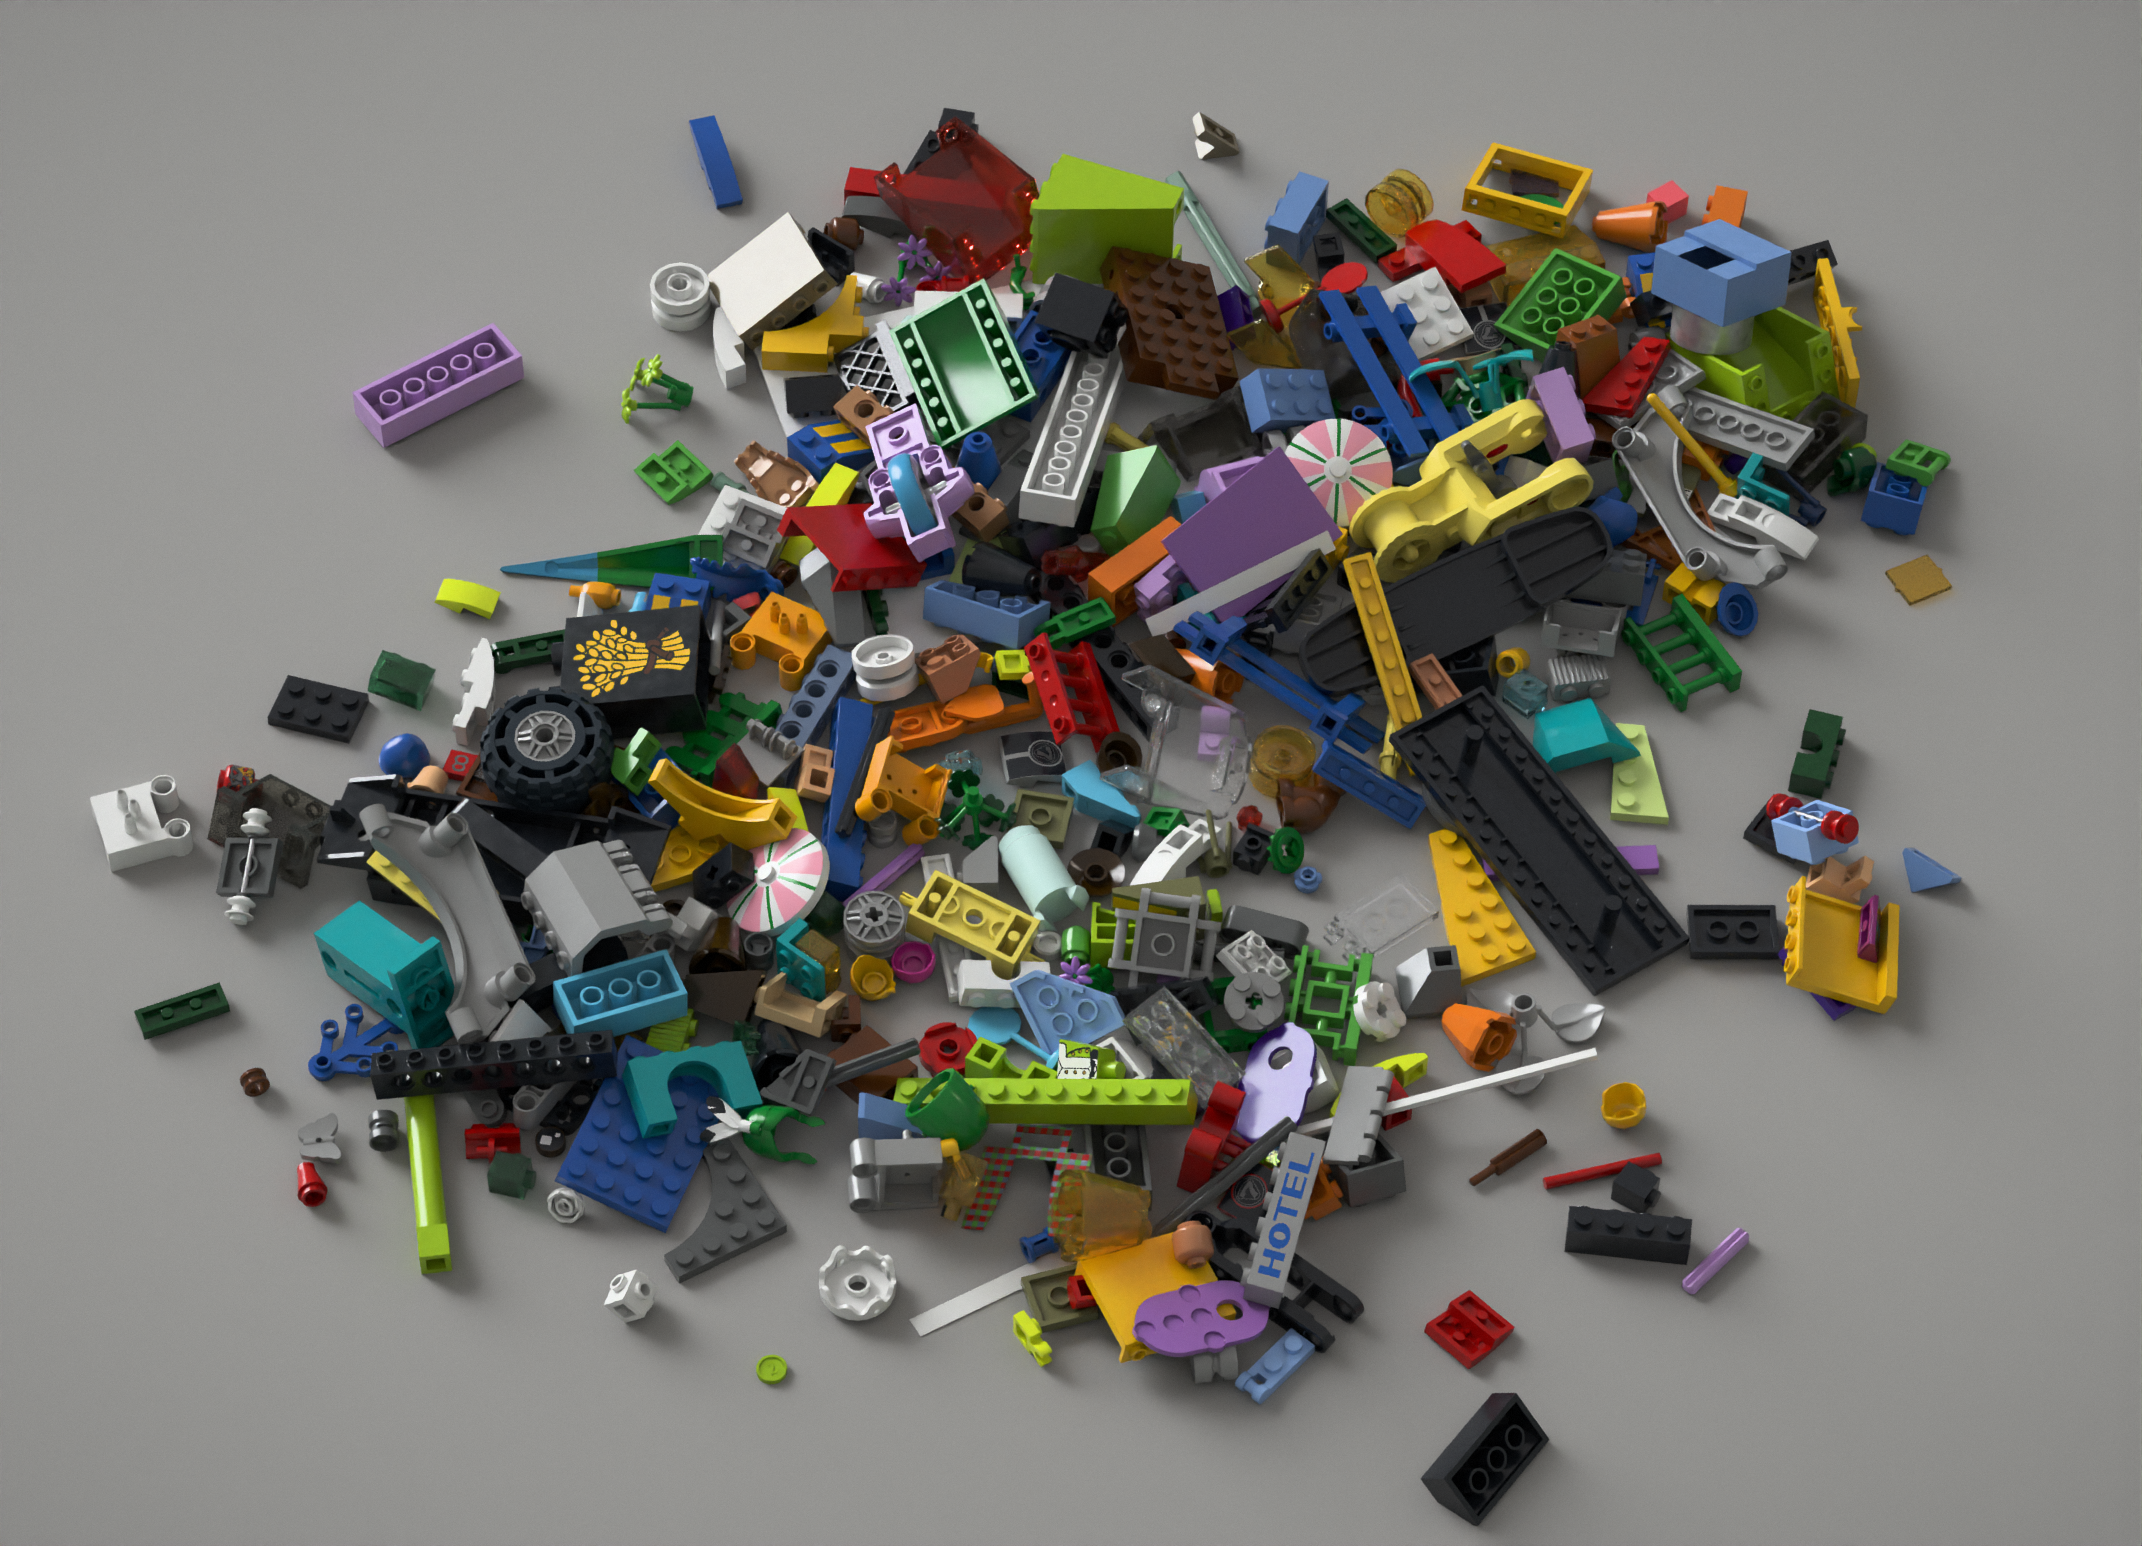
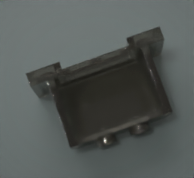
(1206, 435)
(295, 821)

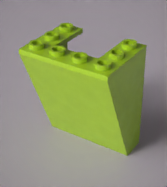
(1097, 207)
(1778, 371)

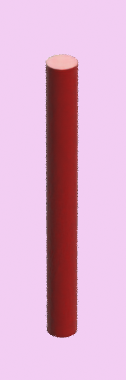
(1599, 1171)

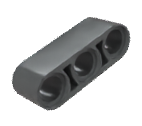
(1274, 929)

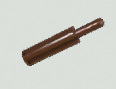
(1511, 1156)

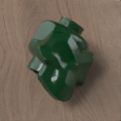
(1851, 471)

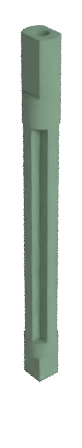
(1214, 242)

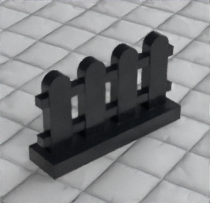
(1291, 597)

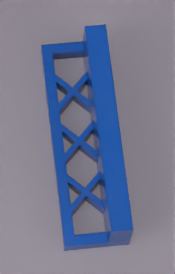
(1369, 784)

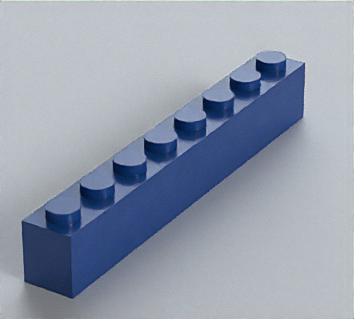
(848, 737)

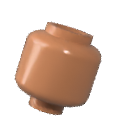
(1192, 1244)

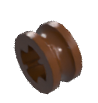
(784, 573)
(254, 1082)

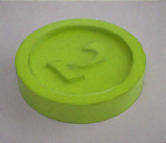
(771, 1369)

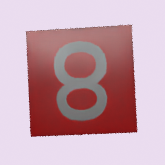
(458, 764)

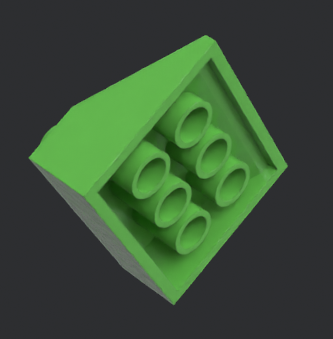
(1558, 296)

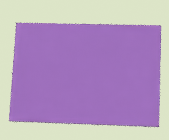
(1246, 525)

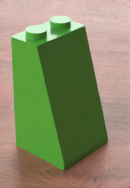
(1132, 497)

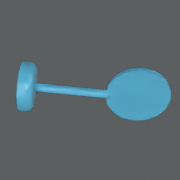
(1003, 1026)

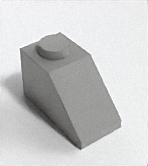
(981, 868)

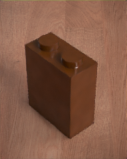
(878, 1082)

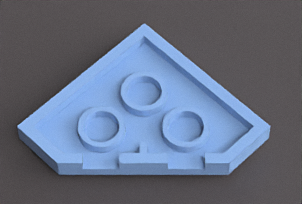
(1065, 1010)

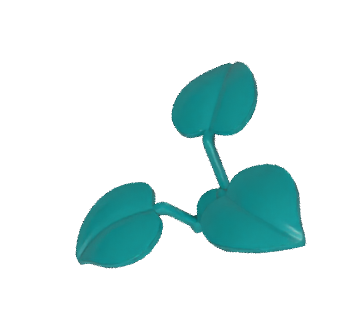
(1489, 391)

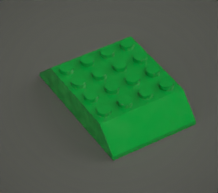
(964, 364)

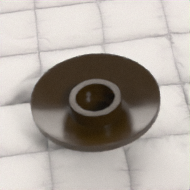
(1099, 864)

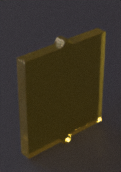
(1918, 580)

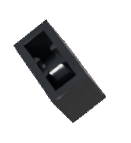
(723, 876)

